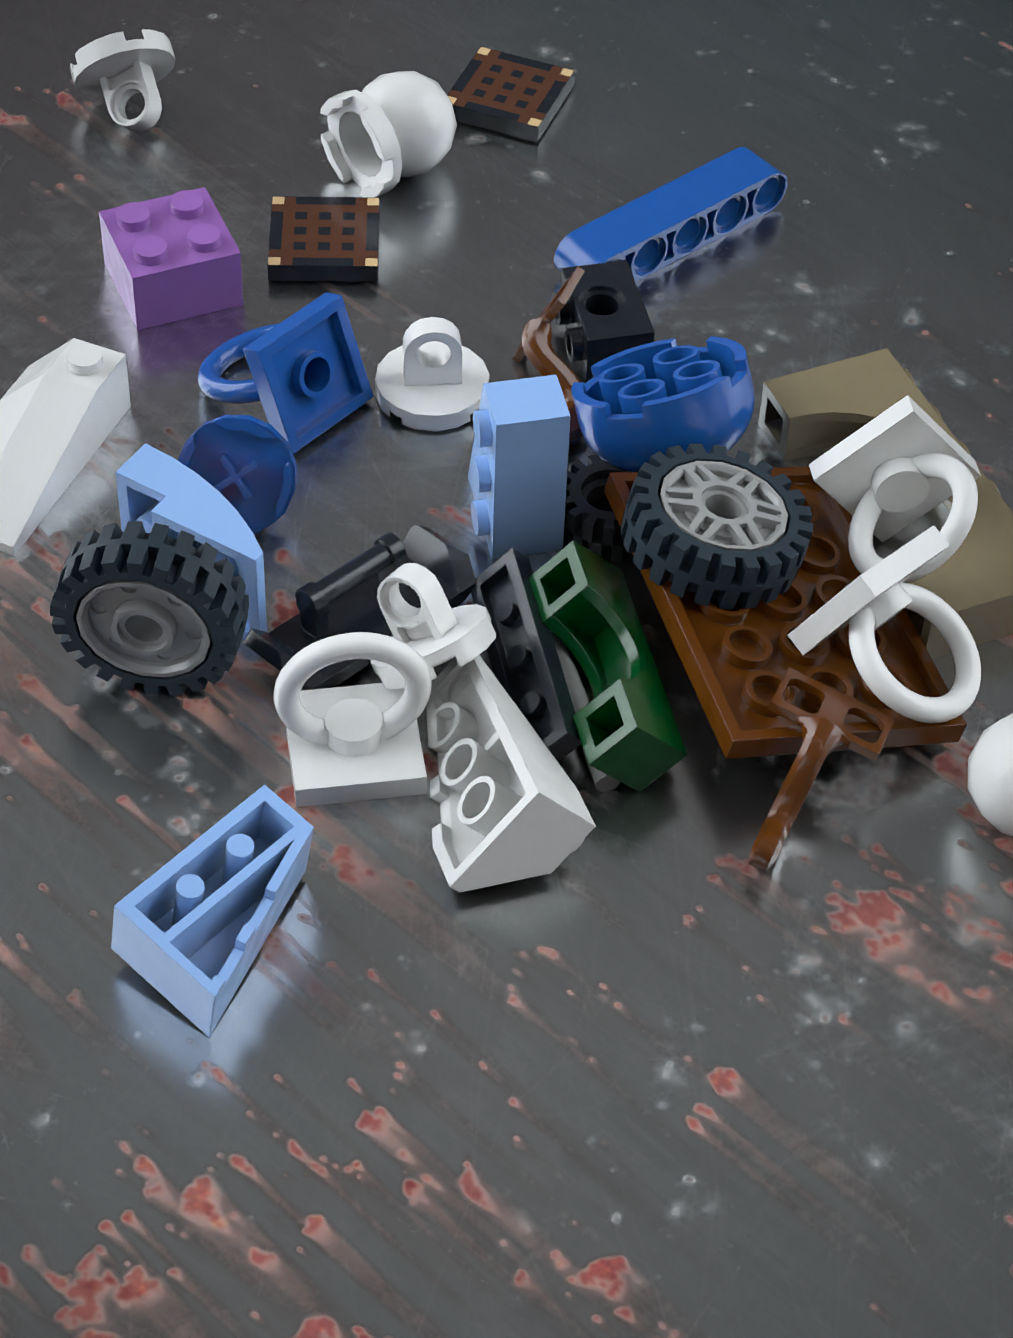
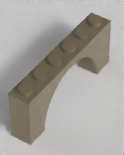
(826, 404)

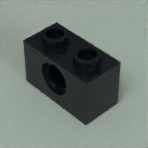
(603, 314)

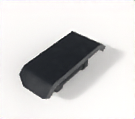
(349, 601)

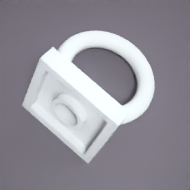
(895, 475)
(876, 599)
(355, 737)

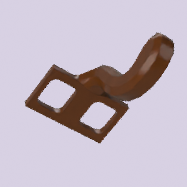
(538, 349)
(820, 736)

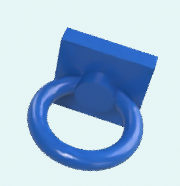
(300, 368)

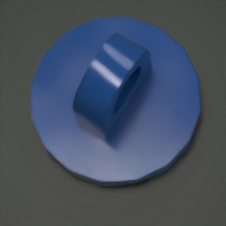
(246, 464)

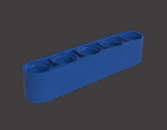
(678, 215)

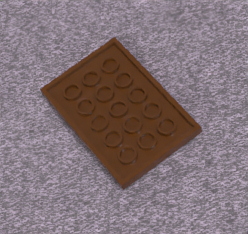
(744, 653)

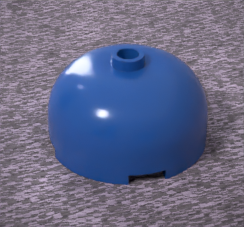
(665, 399)

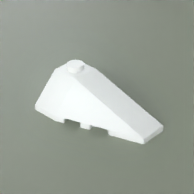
(52, 428)
(498, 786)

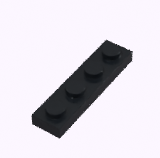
(525, 652)

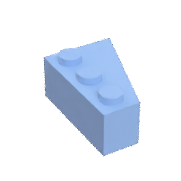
(520, 465)
(213, 906)

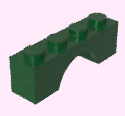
(629, 722)

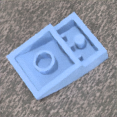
(166, 492)

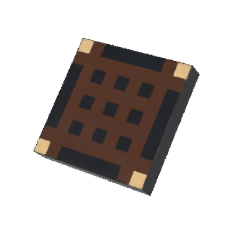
(510, 93)
(324, 239)

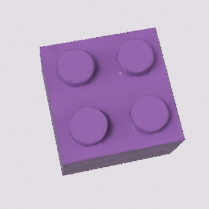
(171, 258)

